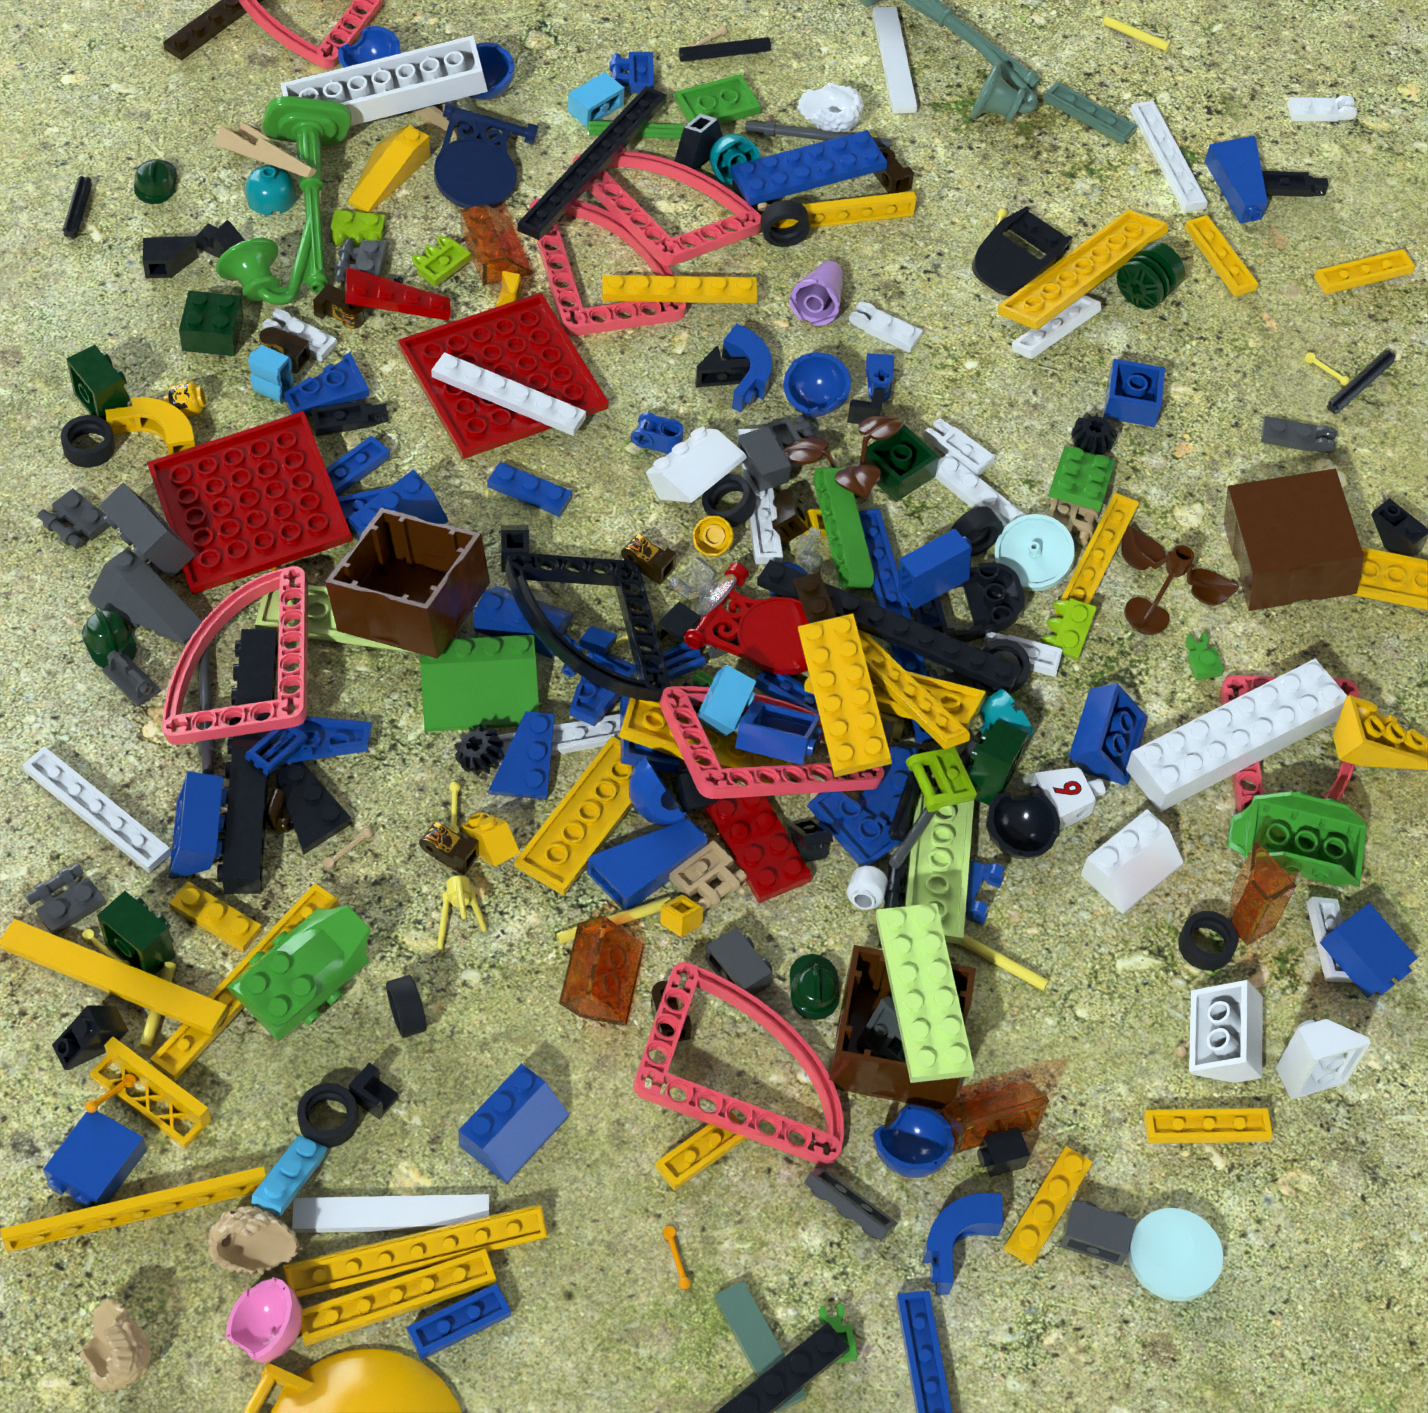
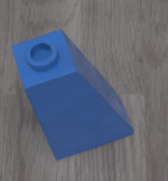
(1239, 176)
(643, 864)

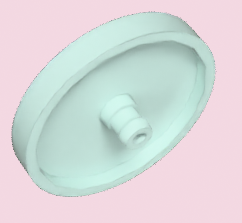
(1037, 550)
(1175, 1254)

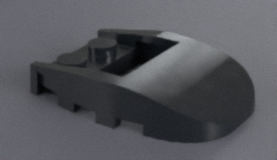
(1007, 265)
(992, 598)

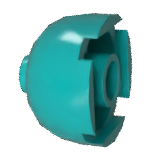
(729, 151)
(270, 190)
(1000, 708)

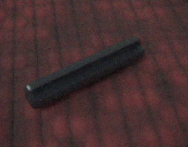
(77, 207)

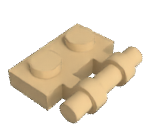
(1066, 514)
(702, 869)

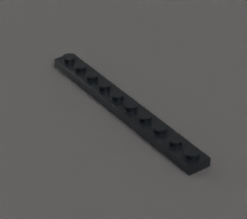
(591, 163)
(902, 631)

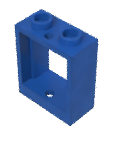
(779, 732)

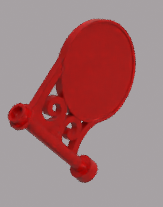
(765, 632)

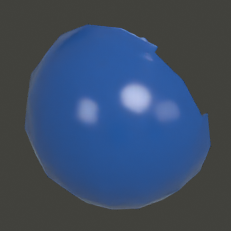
(374, 44)
(497, 69)
(816, 384)
(652, 797)
(915, 1143)

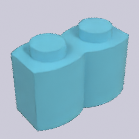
(270, 373)

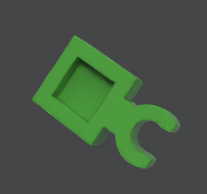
(1203, 660)
(844, 1331)

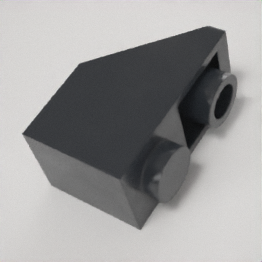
(698, 141)
(168, 255)
(1399, 529)
(513, 540)
(687, 793)
(88, 1034)

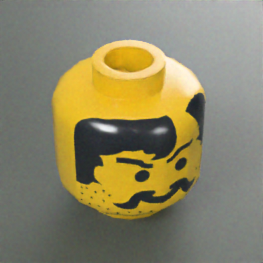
(187, 398)

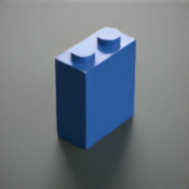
(934, 568)
(1369, 951)
(94, 1160)

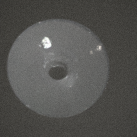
(713, 593)

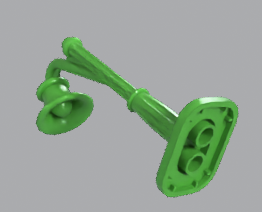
(309, 125)

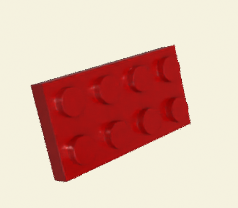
(759, 845)

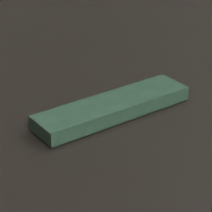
(1090, 113)
(752, 1333)

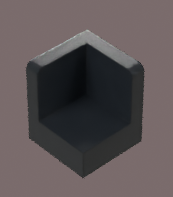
(862, 410)
(677, 621)
(371, 1092)

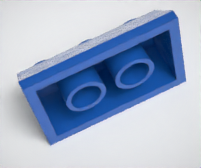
(408, 496)
(500, 616)
(1108, 733)
(197, 824)
(512, 1124)

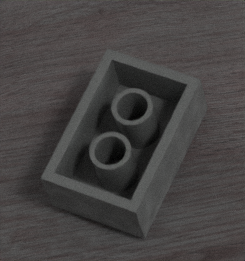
(147, 530)

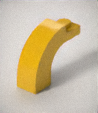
(154, 417)

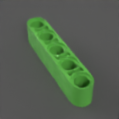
(843, 531)

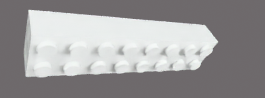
(398, 81)
(1236, 735)

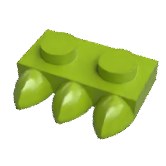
(356, 226)
(441, 262)
(1070, 629)

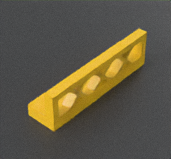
(157, 1083)

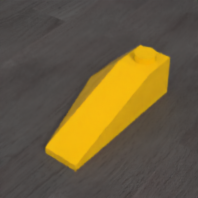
(390, 166)
(1376, 740)

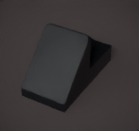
(218, 240)
(718, 372)
(810, 839)

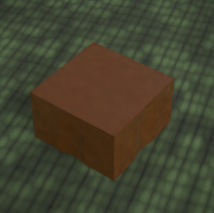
(1293, 539)
(408, 582)
(863, 1074)

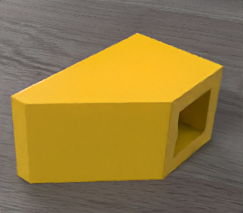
(494, 838)

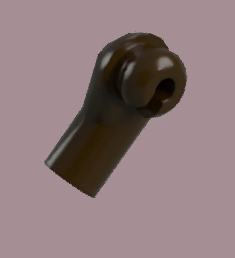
(274, 814)

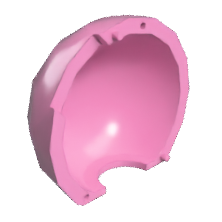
(265, 1320)

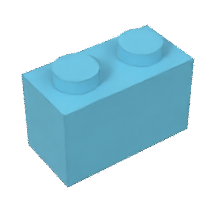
(596, 99)
(726, 701)

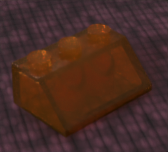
(492, 243)
(1259, 895)
(602, 972)
(995, 1112)

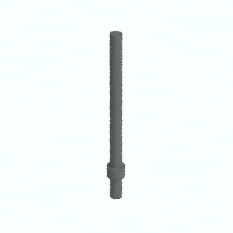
(770, 128)
(206, 748)
(924, 818)

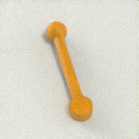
(128, 1081)
(669, 1234)

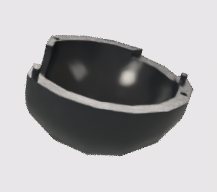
(1022, 825)

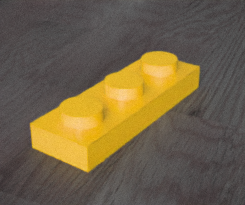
(215, 916)
(697, 1154)

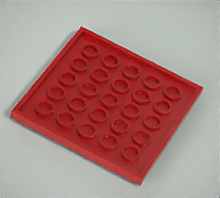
(515, 342)
(250, 501)

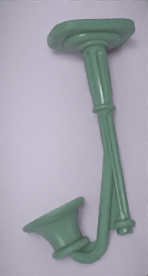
(996, 93)

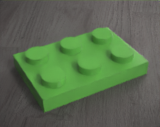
(721, 99)
(1082, 478)

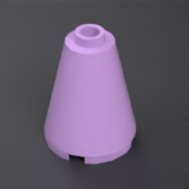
(818, 294)

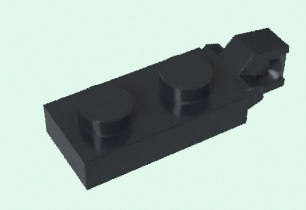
(1293, 184)
(348, 417)

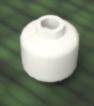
(867, 887)

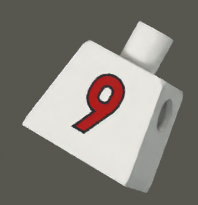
(1068, 793)

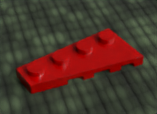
(385, 294)

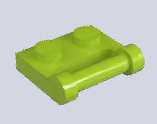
(949, 774)

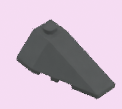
(142, 598)

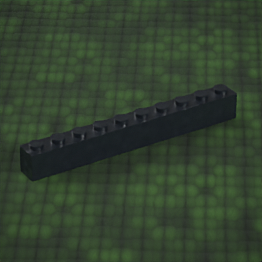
(247, 784)

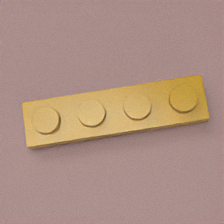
(1221, 256)
(1364, 271)
(1207, 1126)
(1048, 1206)

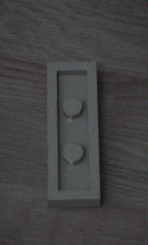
(850, 1204)

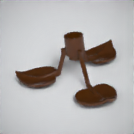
(854, 479)
(1144, 552)

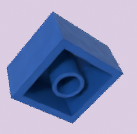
(1134, 392)

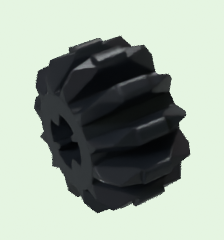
(1094, 434)
(479, 750)

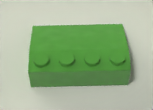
(480, 683)

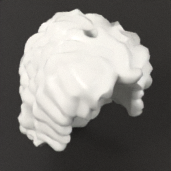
(832, 107)

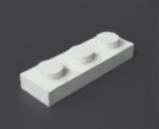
(1325, 917)

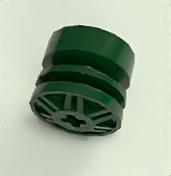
(1150, 275)

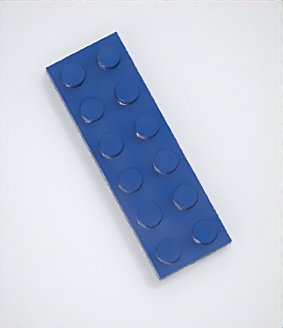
(808, 167)

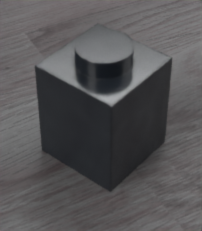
(1003, 1152)

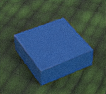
(597, 640)

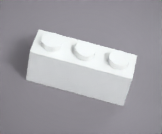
(694, 465)
(1133, 862)
(1226, 1032)
(1320, 1057)

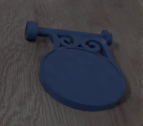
(475, 169)

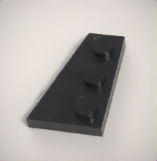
(311, 807)

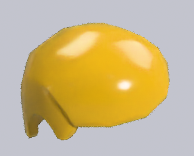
(713, 536)

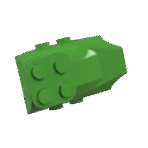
(1303, 835)
(303, 970)

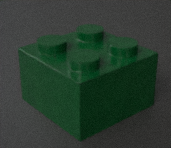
(211, 323)
(97, 381)
(903, 463)
(995, 760)
(136, 933)

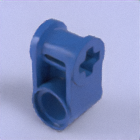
(880, 373)
(659, 432)

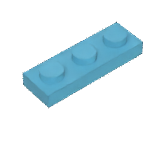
(289, 1175)

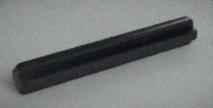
(724, 49)
(1361, 381)
(906, 805)

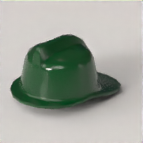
(155, 181)
(107, 633)
(814, 987)

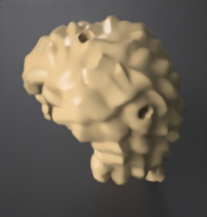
(251, 1241)
(118, 1350)

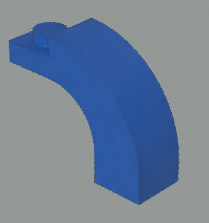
(743, 344)
(962, 1218)

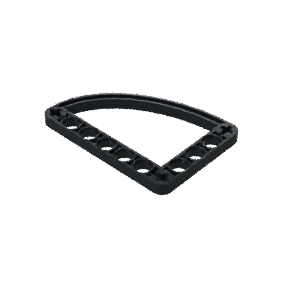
(527, 567)

